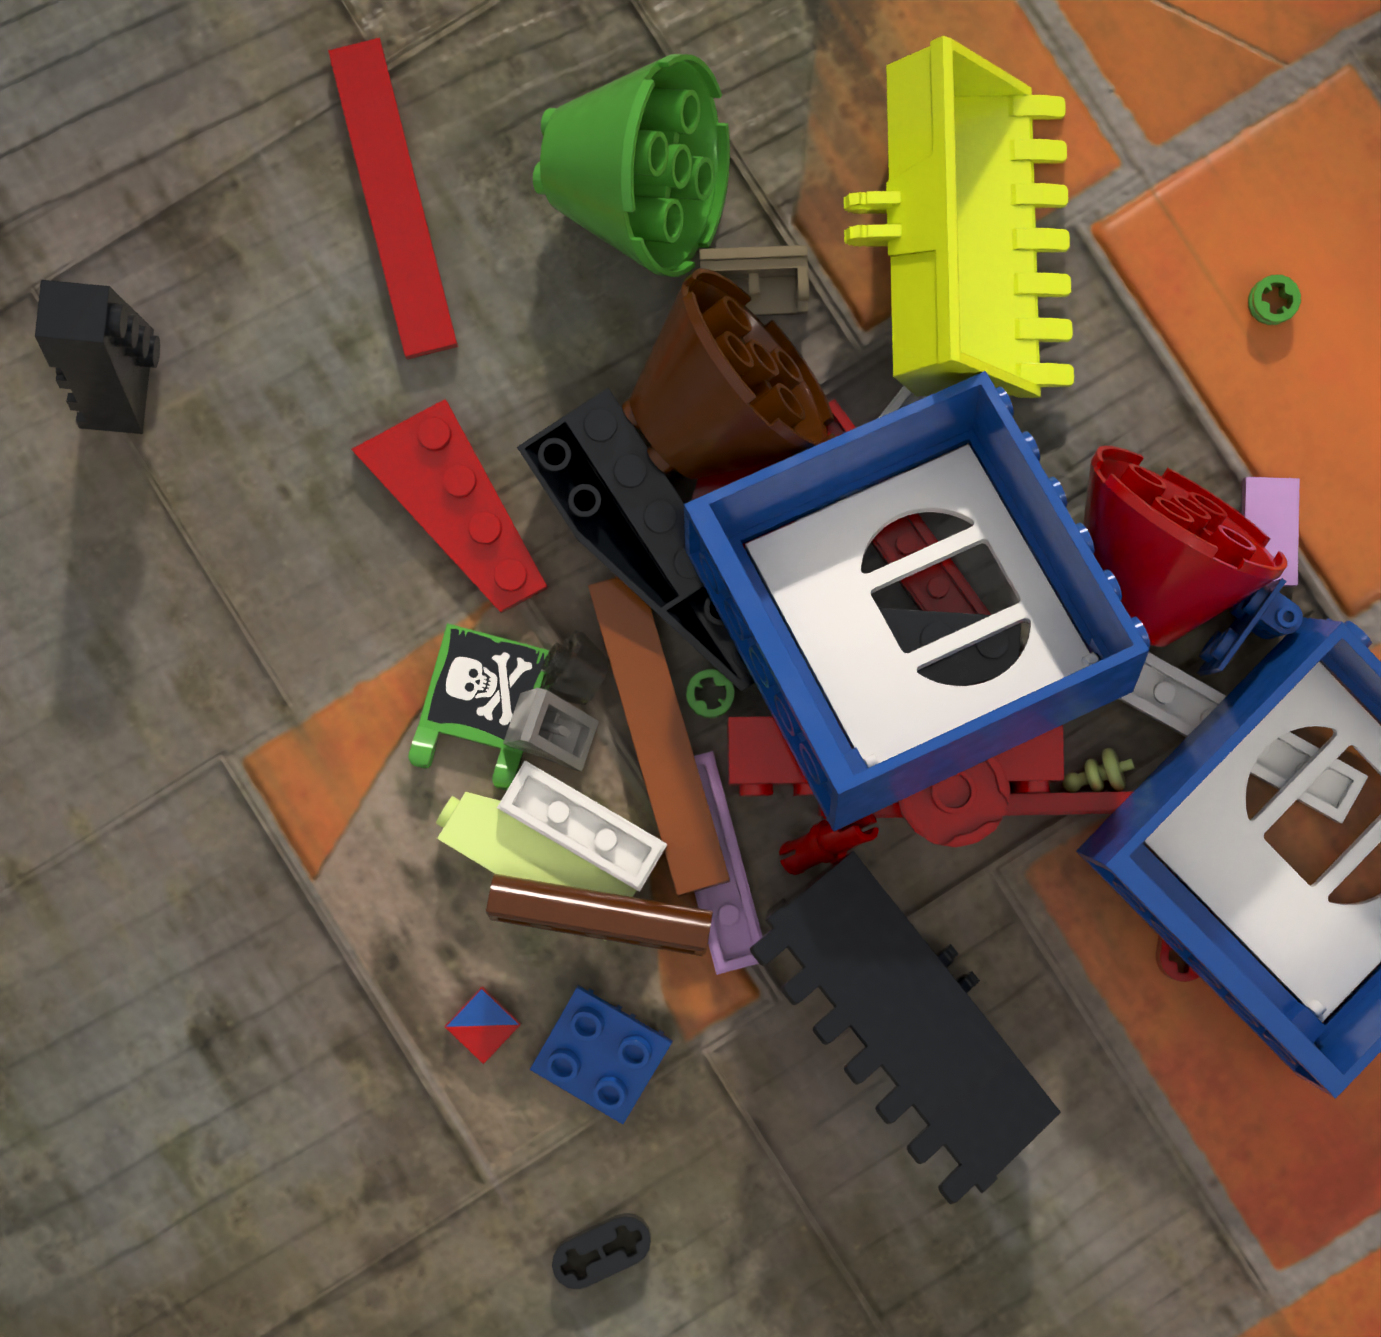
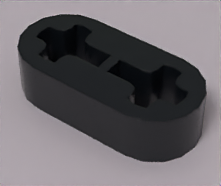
(607, 1263)

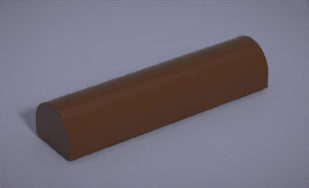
(599, 915)

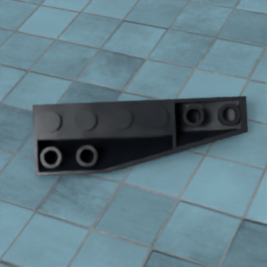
(630, 520)

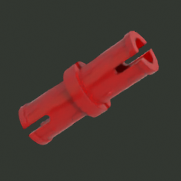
(825, 845)

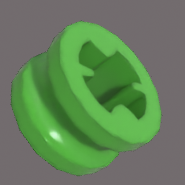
(1287, 290)
(700, 706)

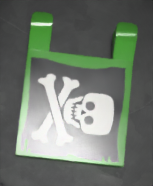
(476, 696)

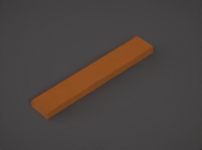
(659, 737)

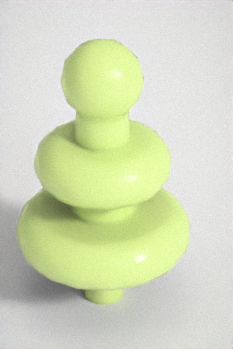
(1095, 775)

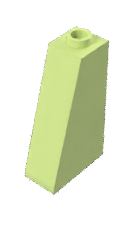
(514, 849)

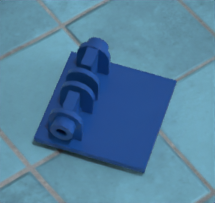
(1263, 613)
(601, 1054)

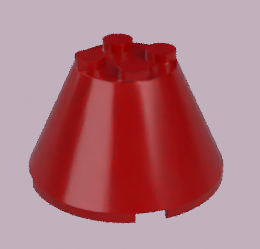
(1172, 545)

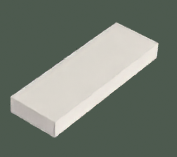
(582, 826)

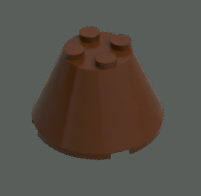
(724, 387)

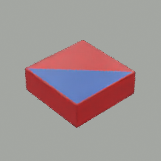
(483, 1025)

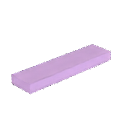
(734, 916)

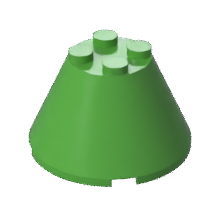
(641, 162)

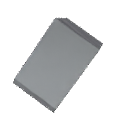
(551, 729)

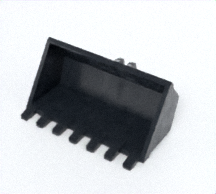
(910, 1021)

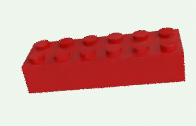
(762, 759)

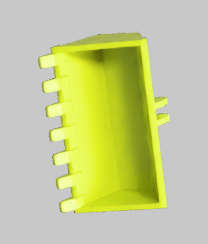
(967, 224)

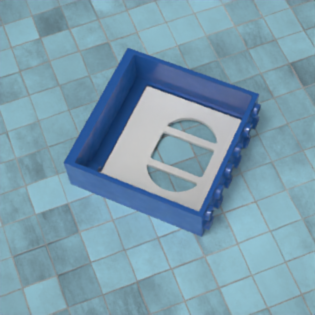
(899, 723)
(1199, 827)

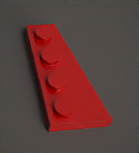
(447, 491)

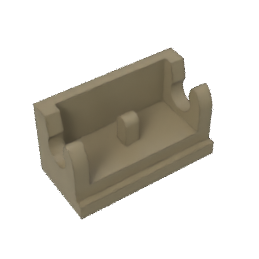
(770, 275)

